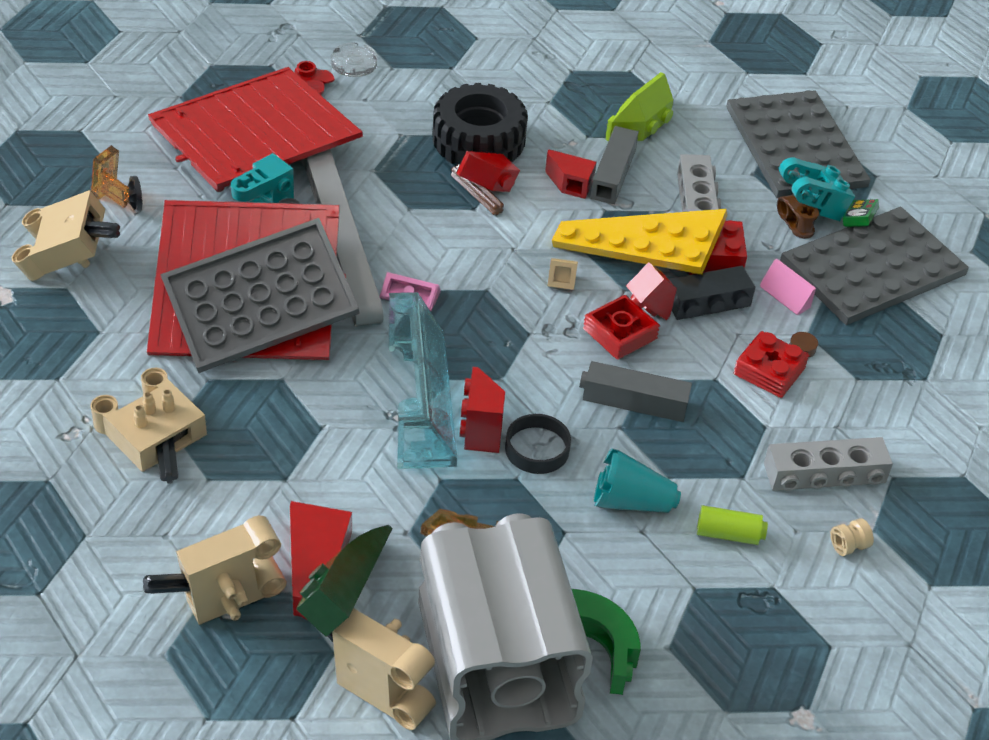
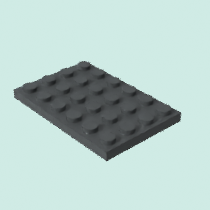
(797, 128)
(874, 265)
(259, 295)

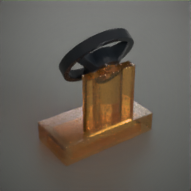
(106, 183)

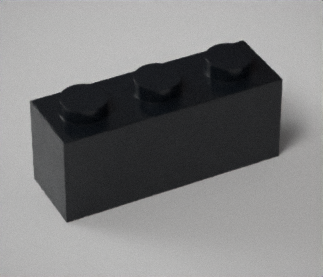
(712, 292)

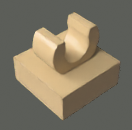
(562, 273)

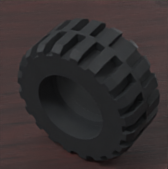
(479, 121)

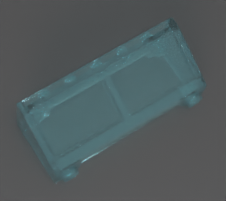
(426, 421)

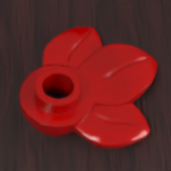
(314, 77)

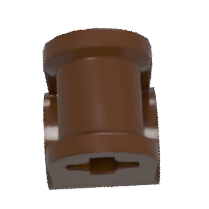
(797, 216)

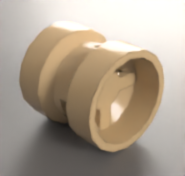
(848, 538)

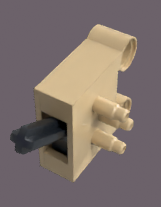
(153, 425)
(222, 571)

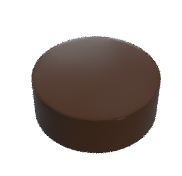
(806, 341)

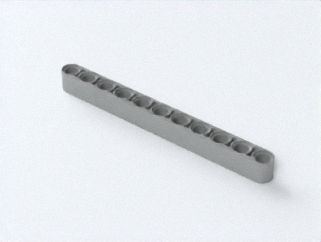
(350, 252)

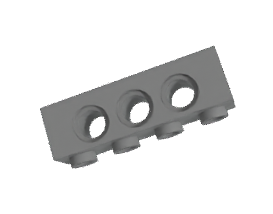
(697, 183)
(827, 463)

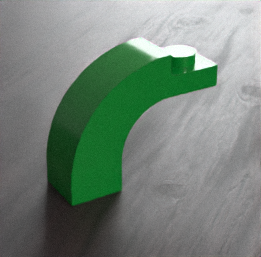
(614, 631)

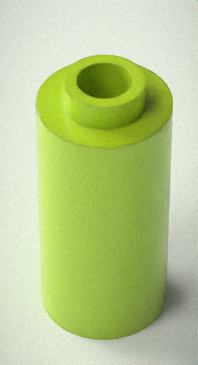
(731, 525)

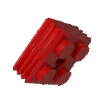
(621, 326)
(771, 363)

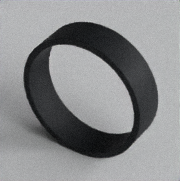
(537, 421)

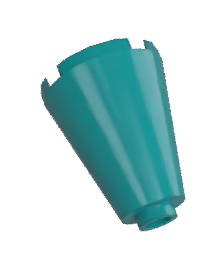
(634, 486)

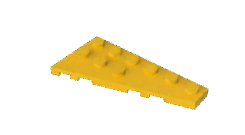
(665, 240)

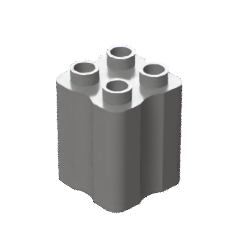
(502, 628)

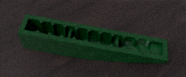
(338, 583)

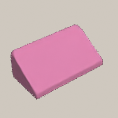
(400, 284)
(788, 287)

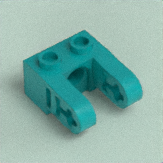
(265, 183)
(821, 187)

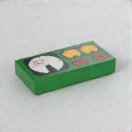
(860, 212)

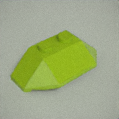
(645, 109)

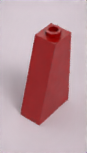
(315, 539)

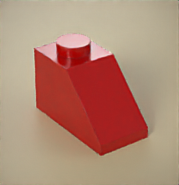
(489, 170)

